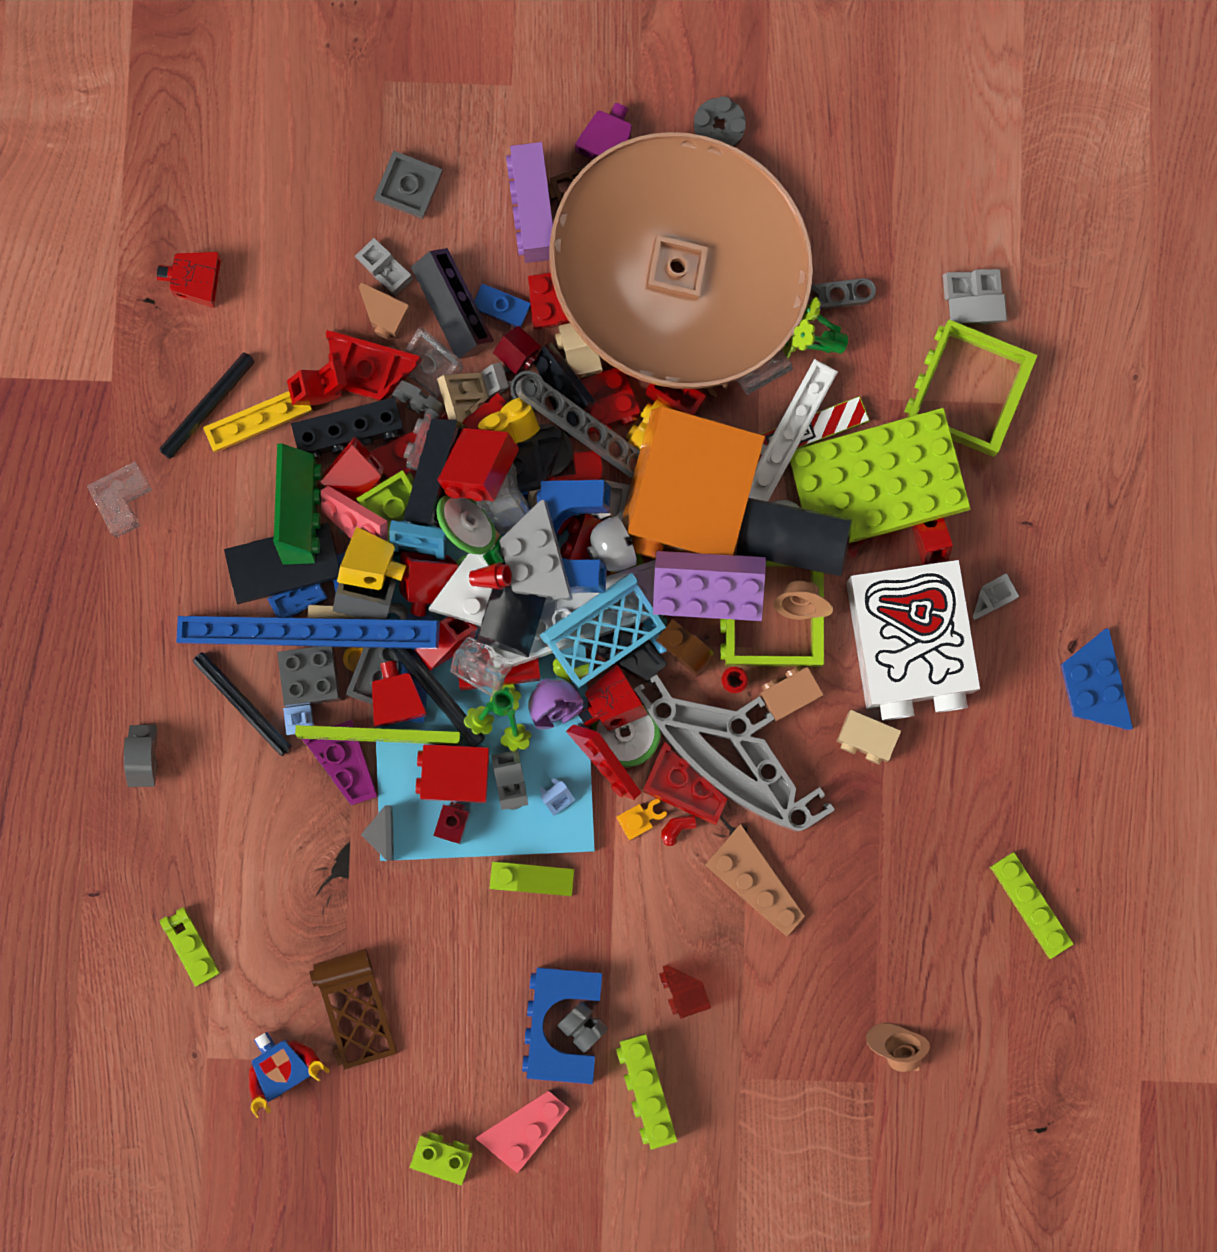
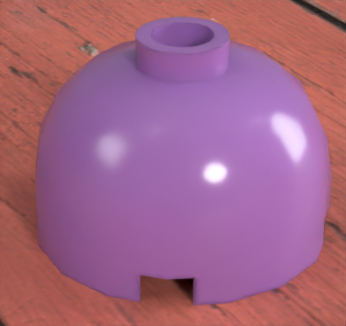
(552, 702)

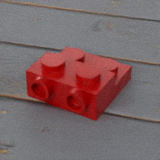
(544, 302)
(613, 399)

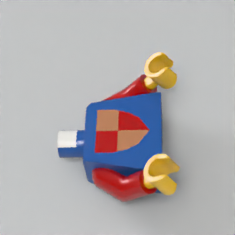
(279, 1069)

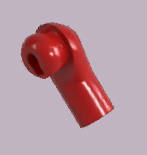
(674, 827)

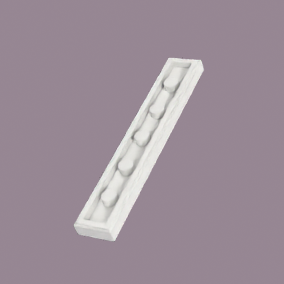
(791, 430)

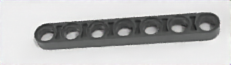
(849, 289)
(585, 421)

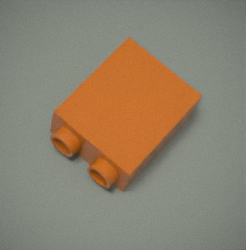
(690, 485)

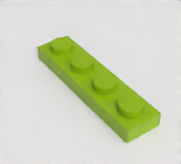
(1031, 905)

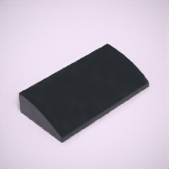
(795, 536)
(259, 572)
(511, 620)

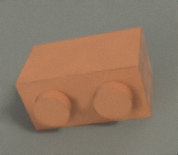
(791, 693)

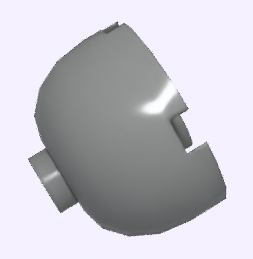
(611, 545)

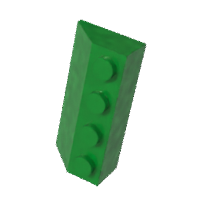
(296, 505)

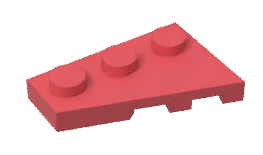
(349, 514)
(524, 1130)

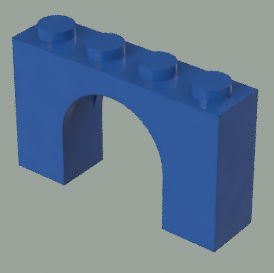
(575, 498)
(543, 1059)

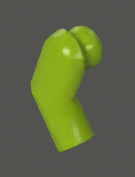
(580, 671)

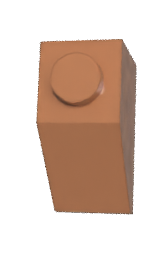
(384, 311)

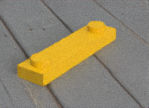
(253, 421)

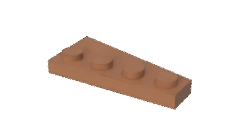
(751, 877)

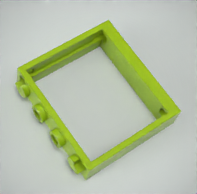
(989, 344)
(727, 650)

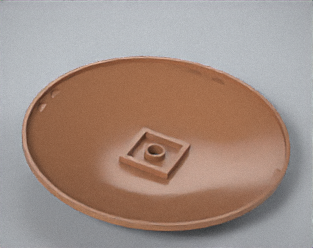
(690, 205)

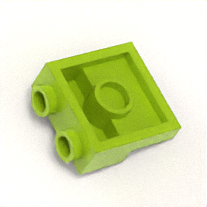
(389, 498)

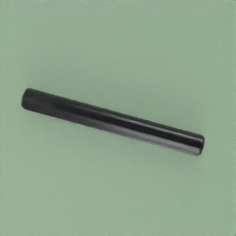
(206, 405)
(437, 693)
(242, 704)

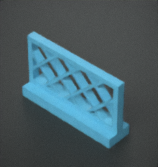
(590, 610)

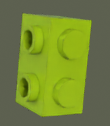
(442, 1158)

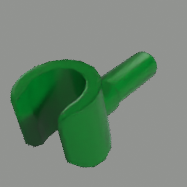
(493, 555)

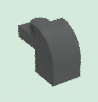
(140, 756)
(510, 780)

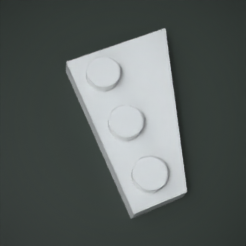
(459, 598)

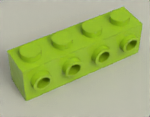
(650, 1100)

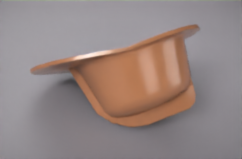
(802, 601)
(899, 1046)

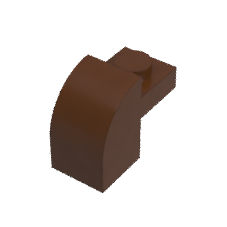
(685, 647)

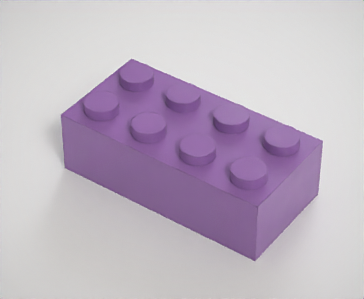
(532, 196)
(709, 586)

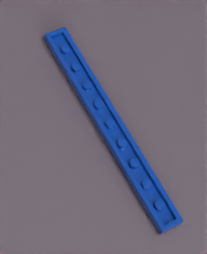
(308, 632)

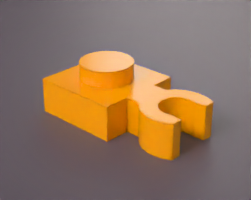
(637, 821)

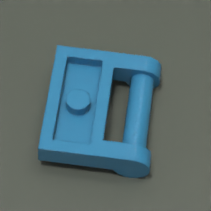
(418, 538)

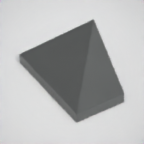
(380, 833)

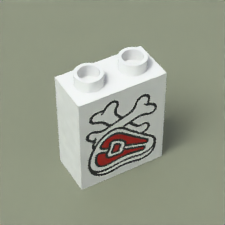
(913, 638)

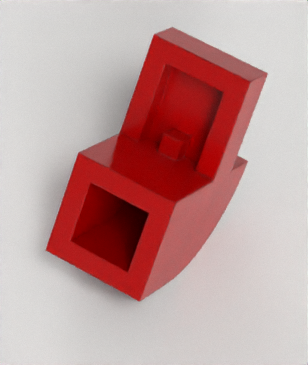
(317, 386)
(587, 467)

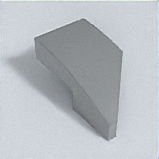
(995, 595)

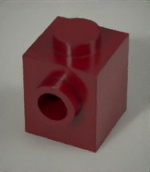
(517, 350)
(452, 822)

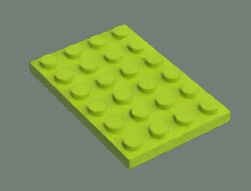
(884, 475)

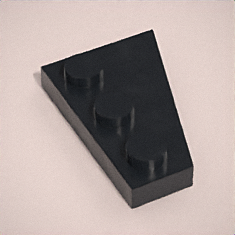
(561, 377)
(641, 662)

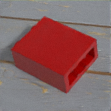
(478, 464)
(453, 773)

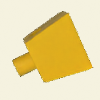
(369, 562)

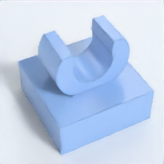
(297, 716)
(557, 797)

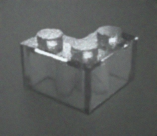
(114, 494)
(508, 505)

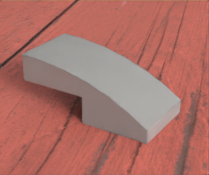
(384, 267)
(972, 283)
(978, 309)

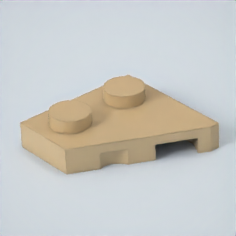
(462, 394)

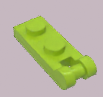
(190, 947)

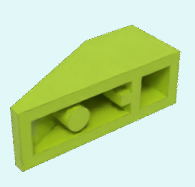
(531, 879)

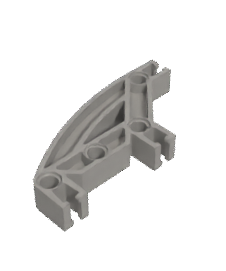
(763, 797)

